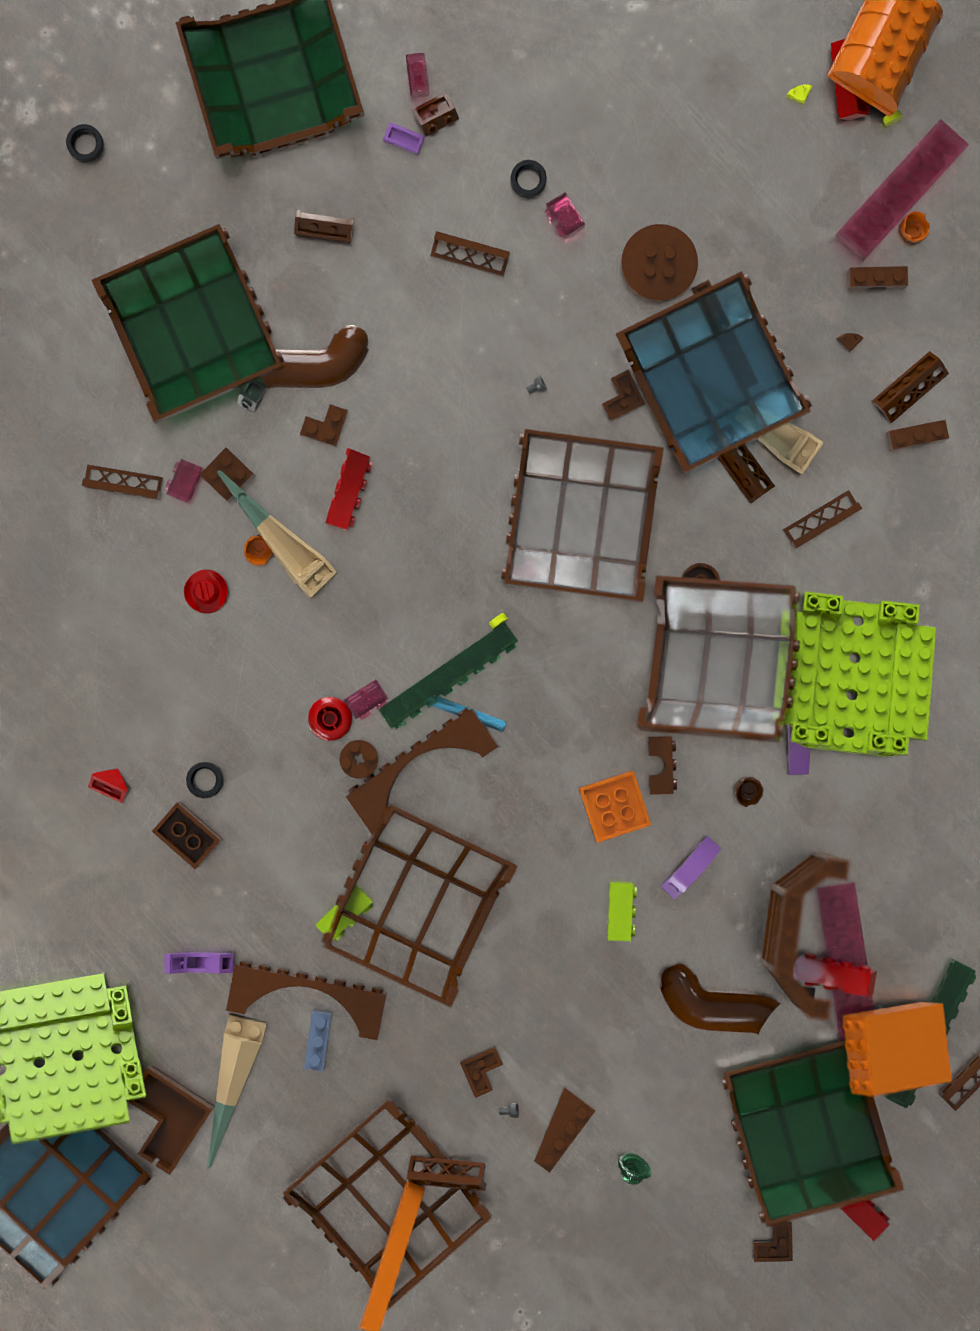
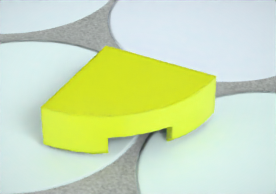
(799, 93)

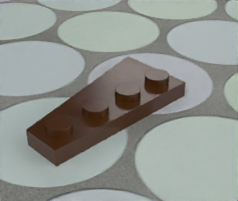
(566, 1123)

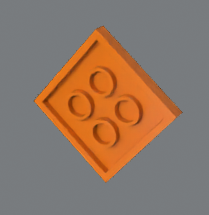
(615, 806)

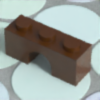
(867, 277)
(917, 435)
(663, 782)

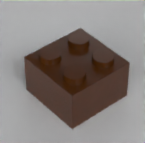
(232, 468)

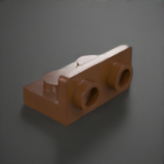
(435, 114)

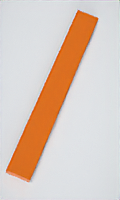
(392, 1257)

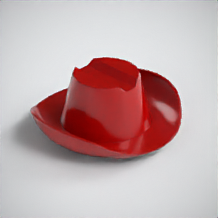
(205, 591)
(329, 718)

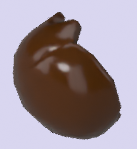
(748, 791)

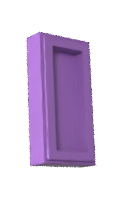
(404, 138)

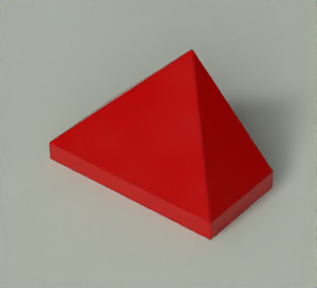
(109, 784)

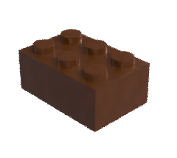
(187, 835)

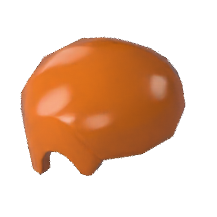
(915, 227)
(257, 550)

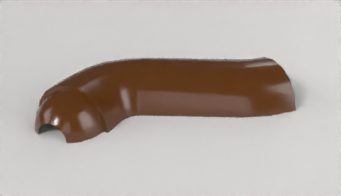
(323, 366)
(713, 1009)

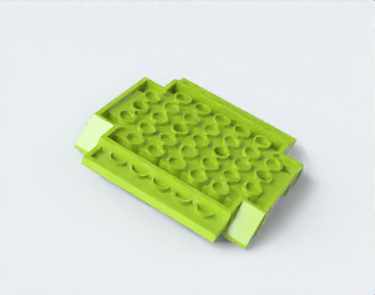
(889, 680)
(52, 1025)

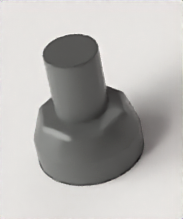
(538, 384)
(512, 1110)

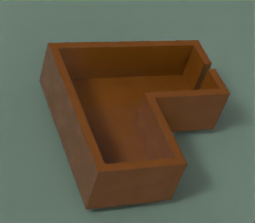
(178, 1117)

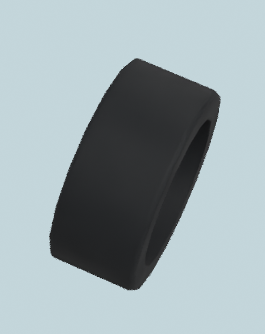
(70, 143)
(528, 164)
(190, 782)

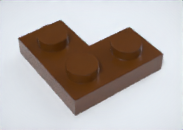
(628, 398)
(327, 431)
(476, 1068)
(779, 1248)

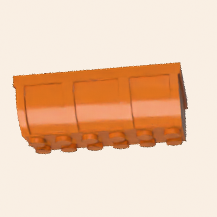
(885, 49)

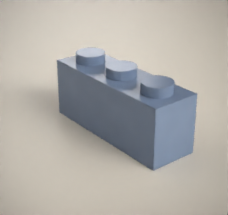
(318, 1040)

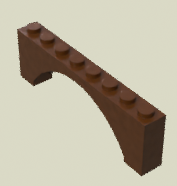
(464, 733)
(362, 1004)

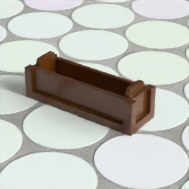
(323, 226)

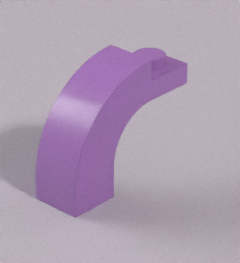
(798, 757)
(691, 868)
(199, 962)

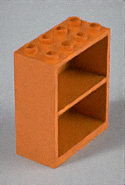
(897, 1048)

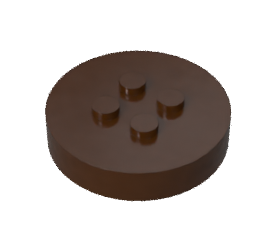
(659, 263)

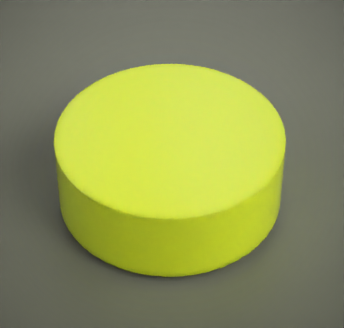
(888, 121)
(498, 620)

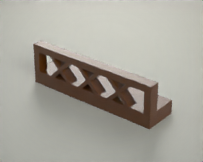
(476, 248)
(909, 383)
(745, 478)
(122, 489)
(826, 525)
(957, 1083)
(443, 1180)

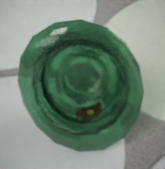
(633, 1168)

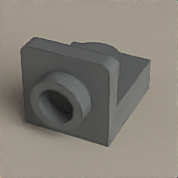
(251, 395)

